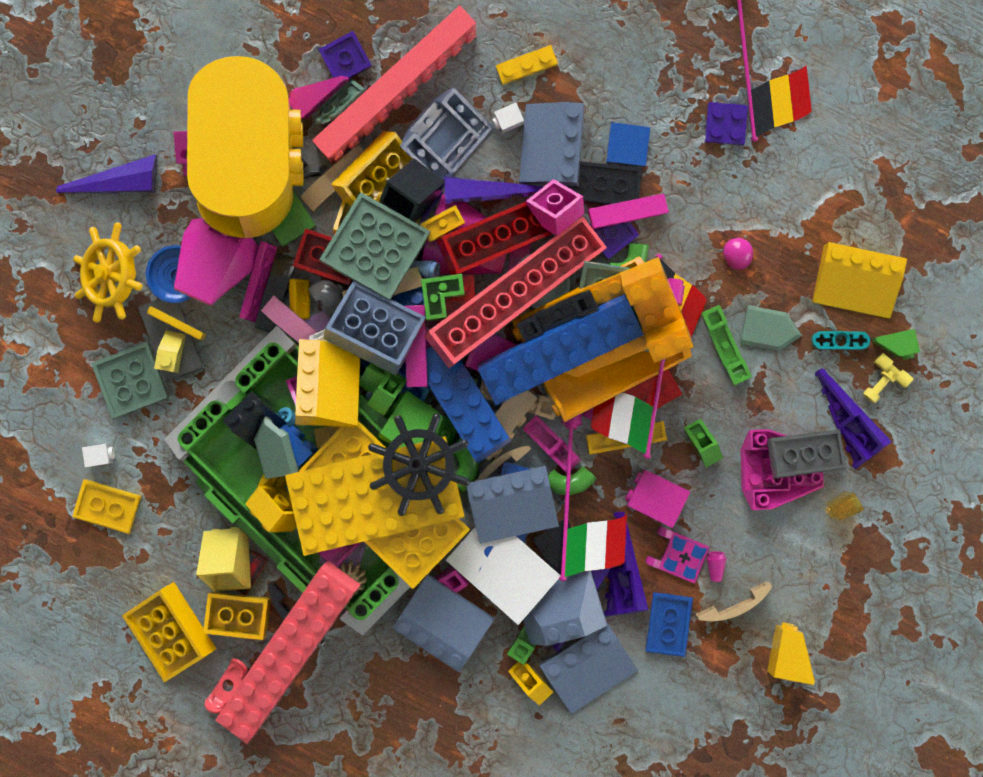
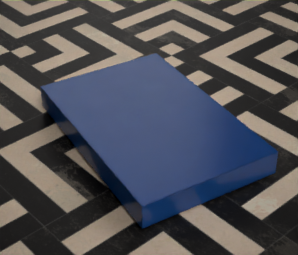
(669, 624)

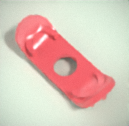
(219, 697)

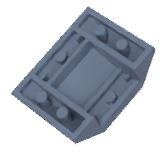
(445, 133)
(566, 611)

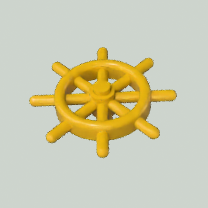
(107, 272)

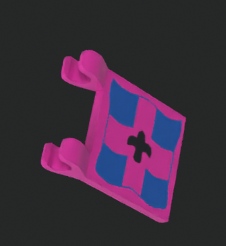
(682, 556)

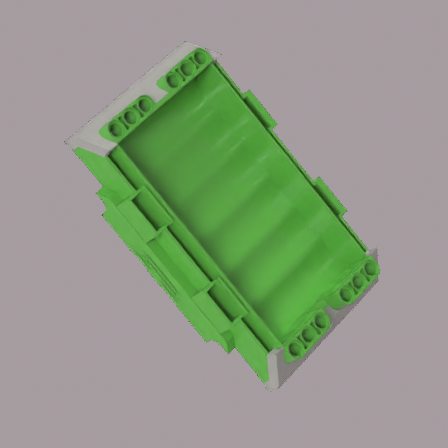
(234, 471)

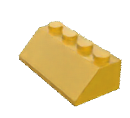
(372, 169)

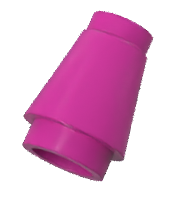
(716, 565)

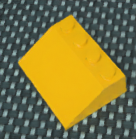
(858, 280)
(326, 385)
(169, 632)

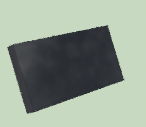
(608, 183)
(551, 544)

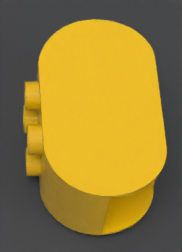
(242, 146)

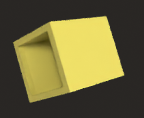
(225, 560)

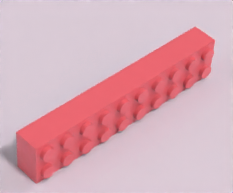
(396, 85)
(514, 292)
(287, 651)

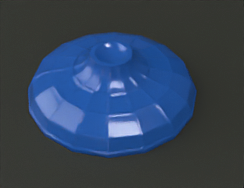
(162, 274)

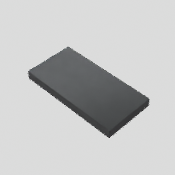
(156, 328)
(806, 453)

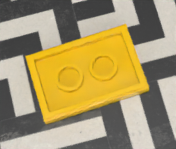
(106, 506)

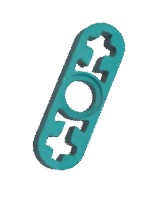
(825, 335)

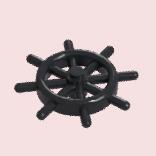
(418, 464)

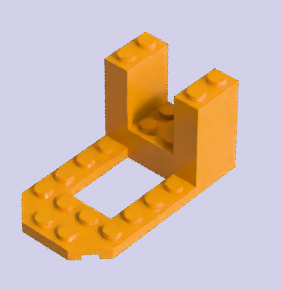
(655, 306)

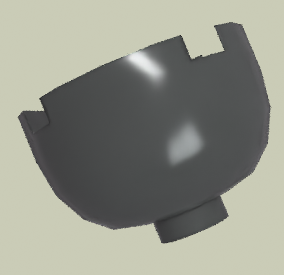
(328, 295)

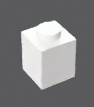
(508, 118)
(98, 455)

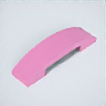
(287, 319)

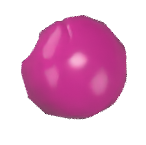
(738, 253)

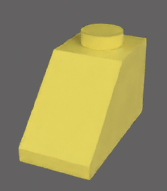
(170, 352)

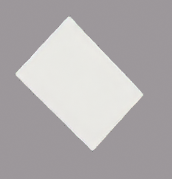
(509, 576)

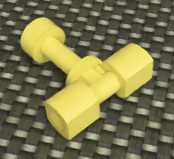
(890, 374)

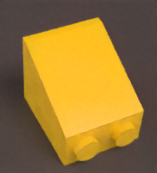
(789, 655)

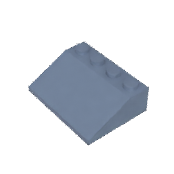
(552, 143)
(374, 327)
(512, 504)
(443, 623)
(588, 667)

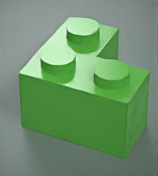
(436, 291)
(383, 386)

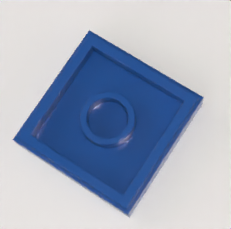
(628, 144)

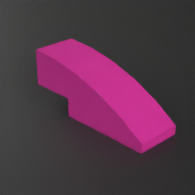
(550, 443)

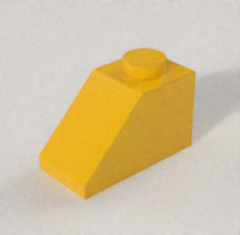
(531, 682)

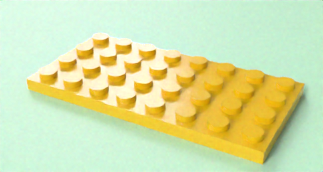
(340, 509)
(408, 553)

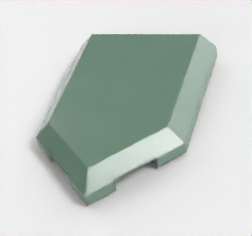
(339, 102)
(768, 329)
(274, 450)

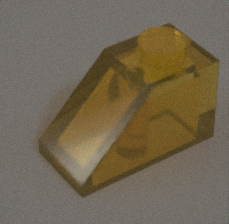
(843, 506)

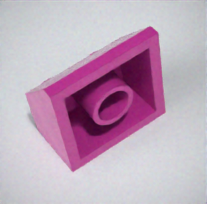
(556, 206)

